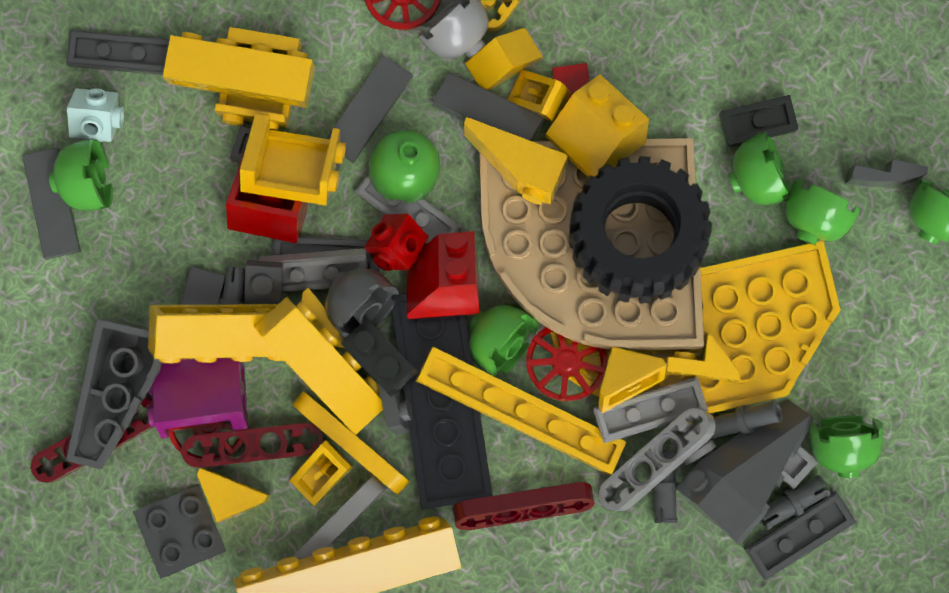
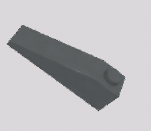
(113, 388)
(740, 475)

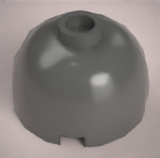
(358, 296)

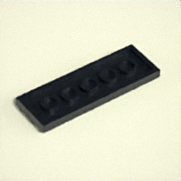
(443, 432)

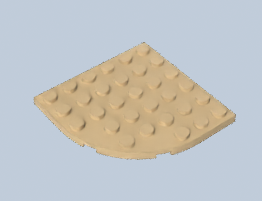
(537, 267)

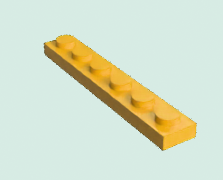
(519, 410)

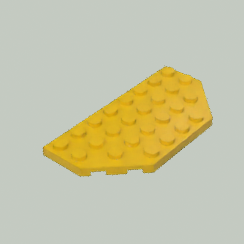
(763, 315)

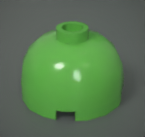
(404, 166)
(759, 171)
(81, 176)
(930, 211)
(818, 214)
(499, 337)
(847, 444)

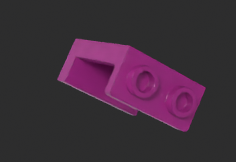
(198, 394)

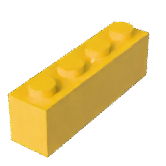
(239, 70)
(208, 332)
(320, 365)

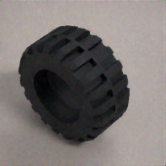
(647, 185)

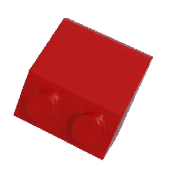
(264, 214)
(444, 278)

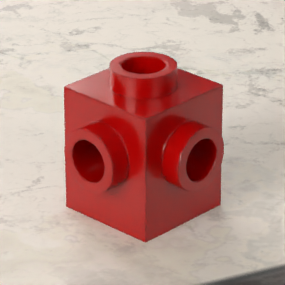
(396, 242)

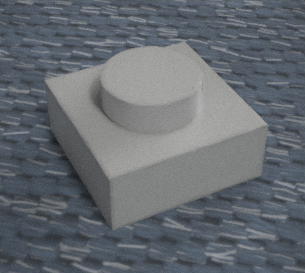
(798, 467)

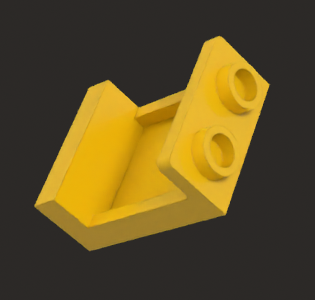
(238, 109)
(290, 164)

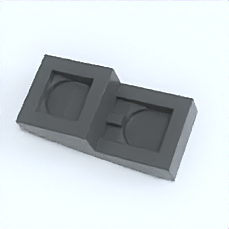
(895, 174)

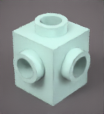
(94, 114)

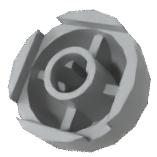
(457, 29)

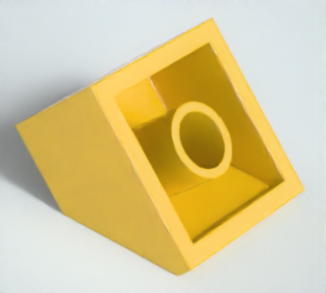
(598, 127)

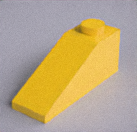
(524, 164)

